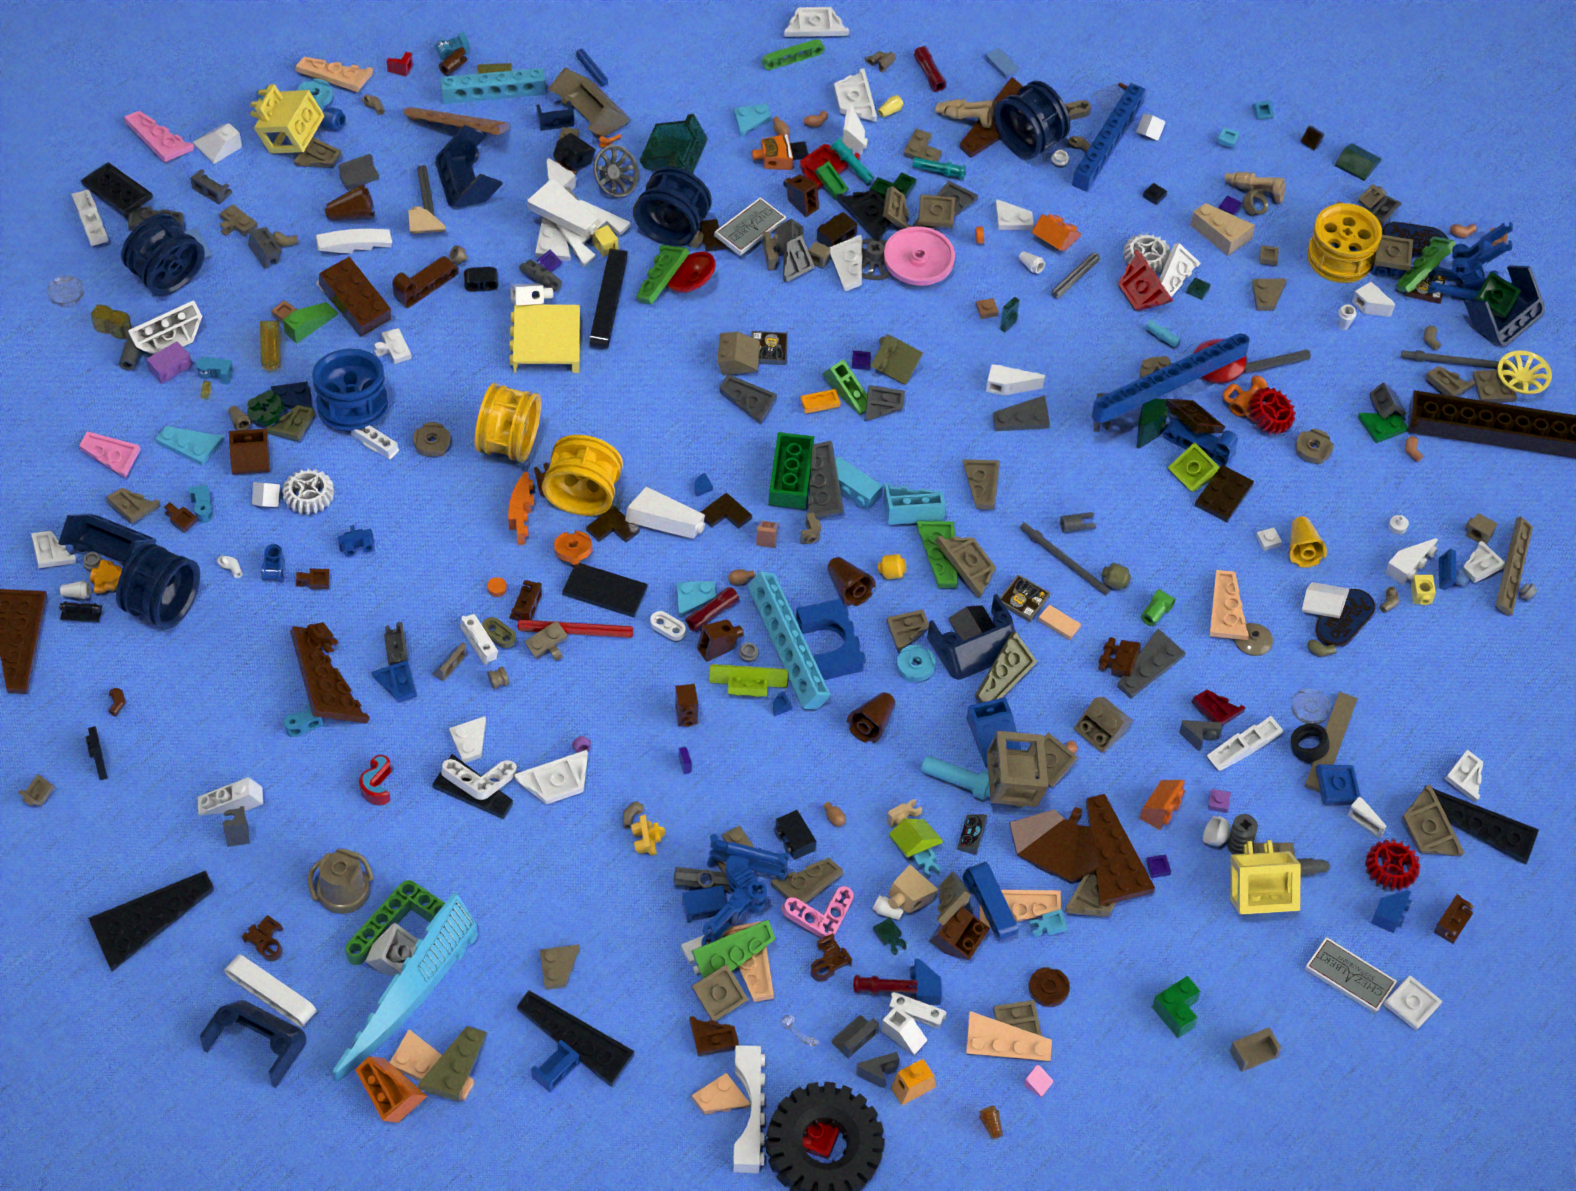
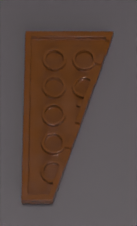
(980, 137)

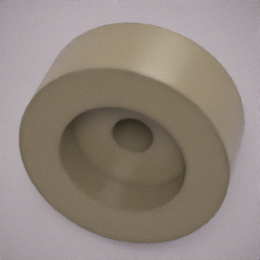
(697, 241)
(458, 255)

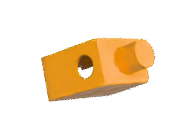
(916, 1081)

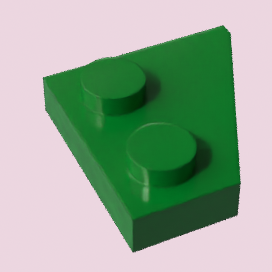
(1380, 428)

